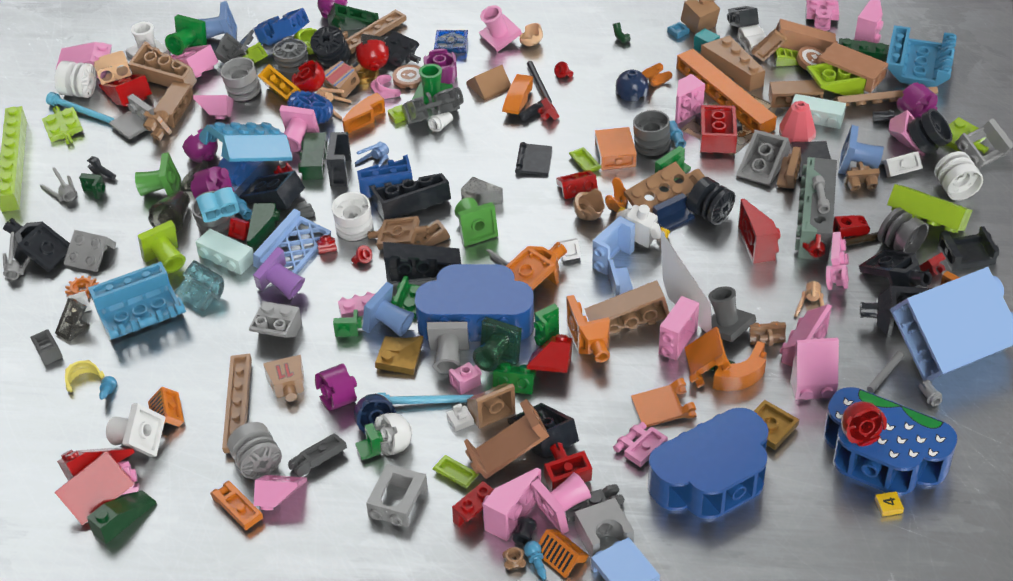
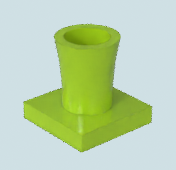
(162, 244)

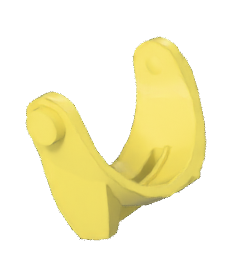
(78, 368)

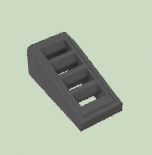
(46, 347)

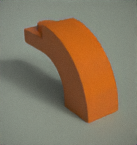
(742, 374)

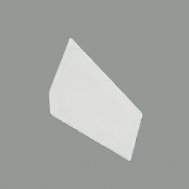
(680, 283)

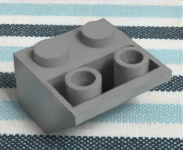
(277, 320)

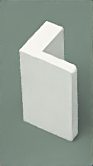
(902, 164)

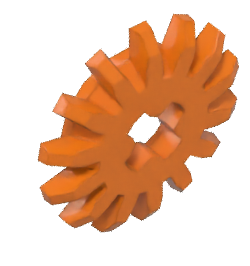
(80, 282)

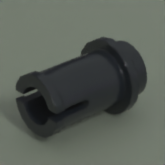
(883, 115)

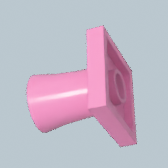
(499, 29)
(296, 123)
(562, 498)

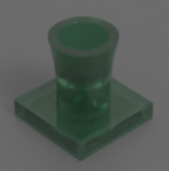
(498, 343)

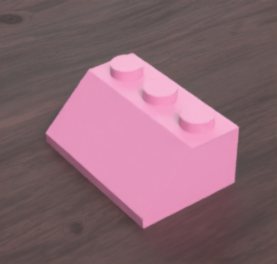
(811, 326)

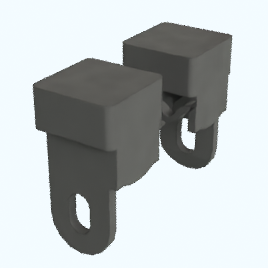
(444, 101)

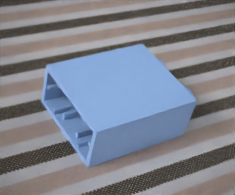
(955, 323)

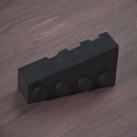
(410, 195)
(417, 261)

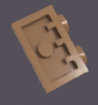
(789, 169)

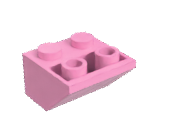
(689, 97)

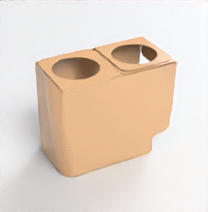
(114, 59)

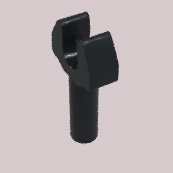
(95, 166)

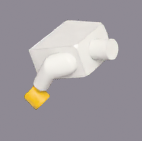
(645, 224)

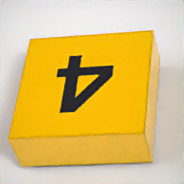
(889, 504)

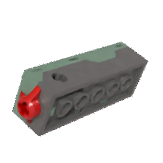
(813, 227)

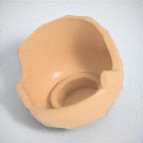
(532, 35)

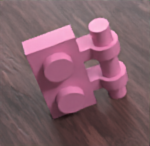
(640, 450)

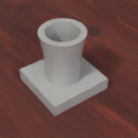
(447, 340)

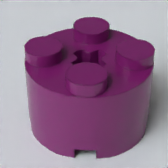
(446, 61)
(917, 100)
(210, 180)
(336, 387)

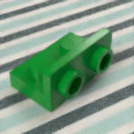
(677, 155)
(405, 295)
(546, 324)

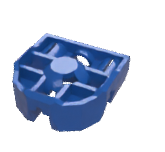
(275, 29)

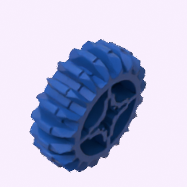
(321, 106)

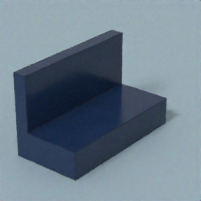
(673, 212)

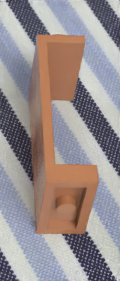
(855, 63)
(507, 444)

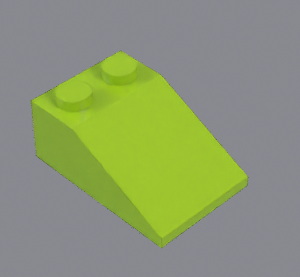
(836, 79)

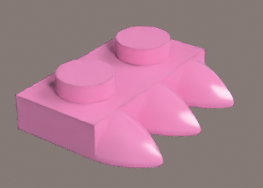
(357, 302)

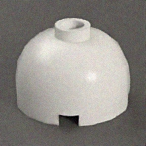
(395, 433)

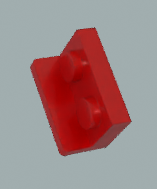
(576, 183)
(470, 504)

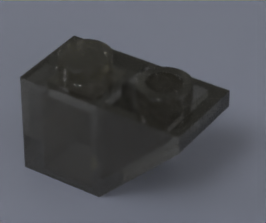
(482, 192)

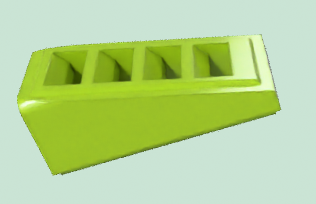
(785, 57)

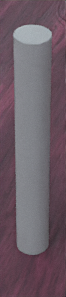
(885, 371)

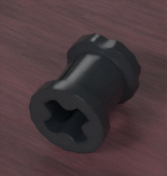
(525, 529)

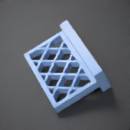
(288, 228)

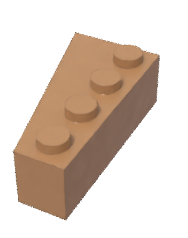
(734, 62)
(160, 67)
(632, 308)

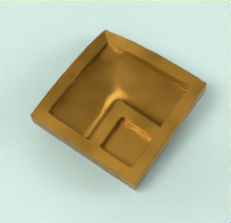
(399, 354)

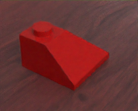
(552, 355)

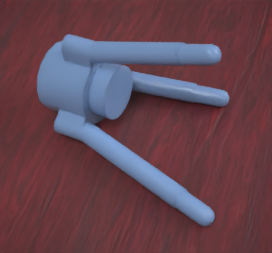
(379, 151)

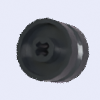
(930, 131)

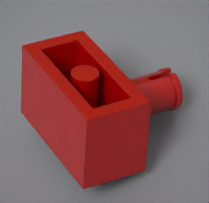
(563, 466)

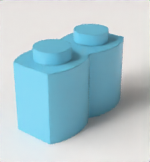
(217, 204)

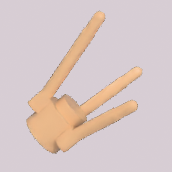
(326, 92)
(812, 293)

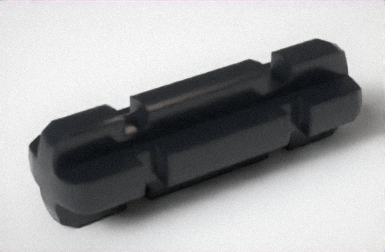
(530, 111)

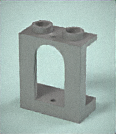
(994, 134)
(403, 478)

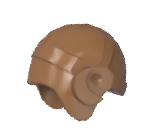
(589, 205)

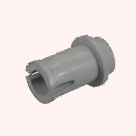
(933, 396)

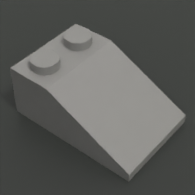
(763, 157)

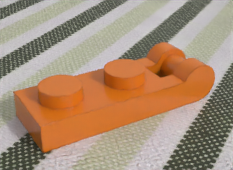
(237, 505)

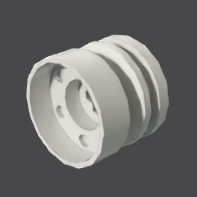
(75, 79)
(958, 175)
(352, 216)

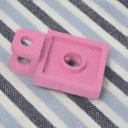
(822, 12)
(838, 271)

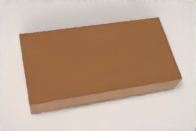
(769, 45)

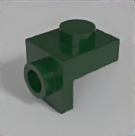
(92, 183)

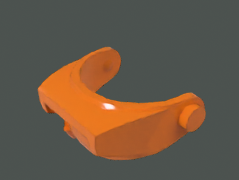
(656, 78)
(614, 203)

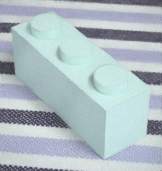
(824, 111)
(225, 251)

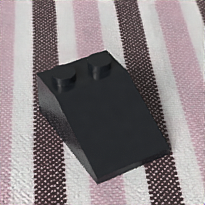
(274, 188)
(558, 425)

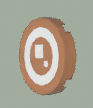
(807, 56)
(407, 76)

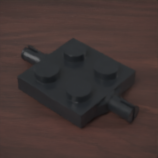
(401, 49)

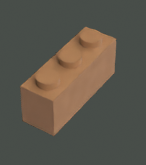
(783, 92)
(175, 101)

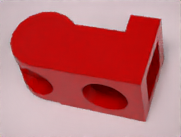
(851, 225)

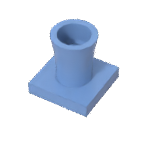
(221, 24)
(854, 151)
(382, 310)

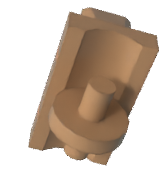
(157, 124)
(861, 174)
(767, 333)

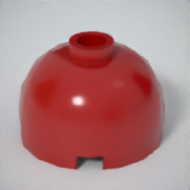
(372, 54)
(310, 77)
(863, 423)

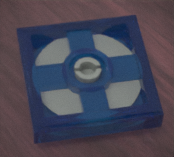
(452, 41)

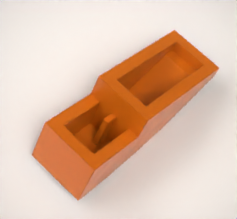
(518, 94)
(363, 113)

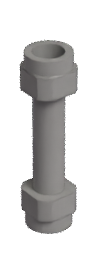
(823, 204)

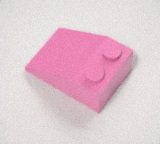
(870, 23)
(85, 54)
(198, 58)
(815, 368)
(508, 504)

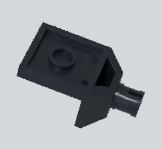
(38, 243)
(897, 266)
(885, 301)

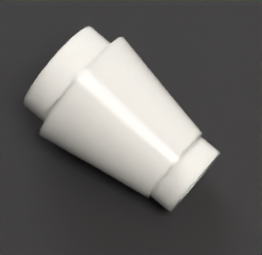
(439, 121)

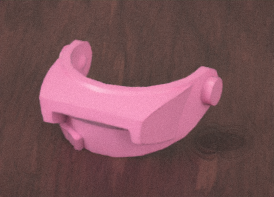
(386, 93)

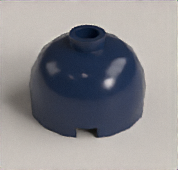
(631, 85)
(371, 407)

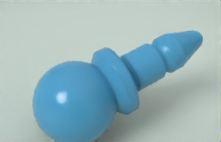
(107, 386)
(533, 551)

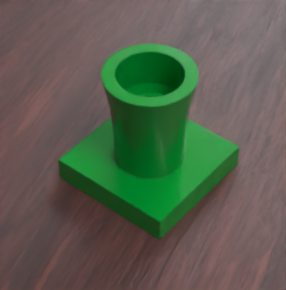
(188, 33)
(430, 82)

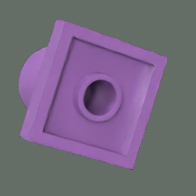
(274, 272)

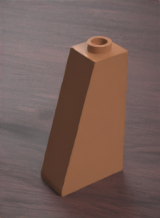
(801, 36)

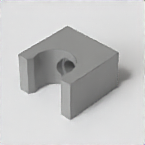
(602, 521)

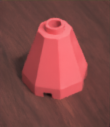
(798, 123)

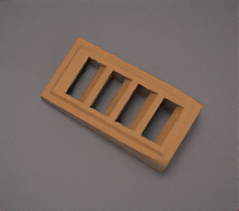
(436, 234)

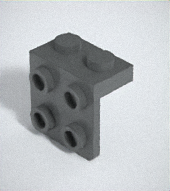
(231, 48)

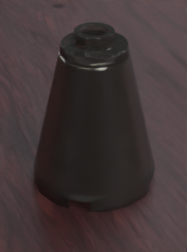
(170, 208)

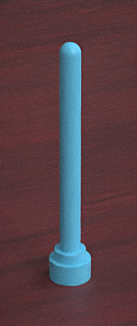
(54, 100)
(431, 399)

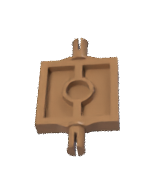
(398, 231)

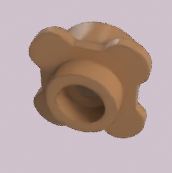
(510, 554)

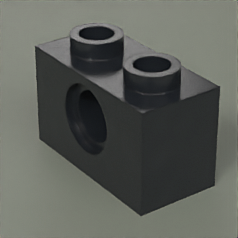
(743, 16)

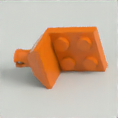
(537, 264)
(588, 336)

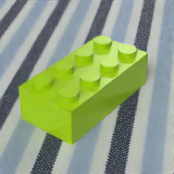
(929, 207)

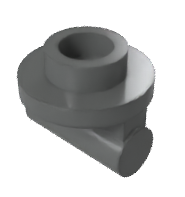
(305, 209)

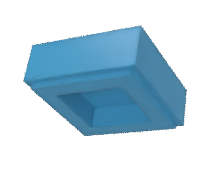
(678, 30)

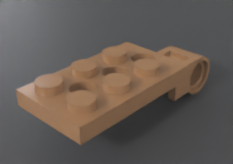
(664, 177)

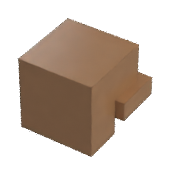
(700, 14)

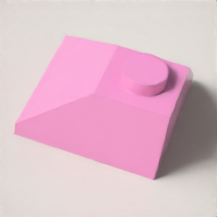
(216, 105)
(899, 129)
(274, 489)

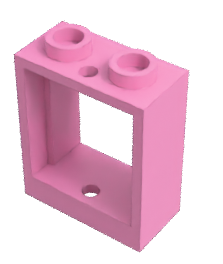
(678, 328)

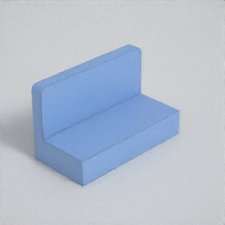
(619, 279)

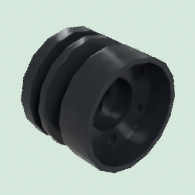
(330, 46)
(711, 200)

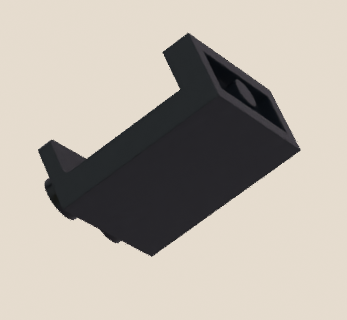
(336, 159)
(969, 250)

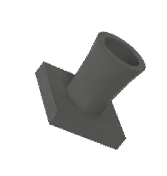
(727, 317)

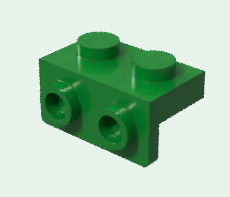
(517, 375)

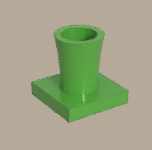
(165, 178)
(476, 221)

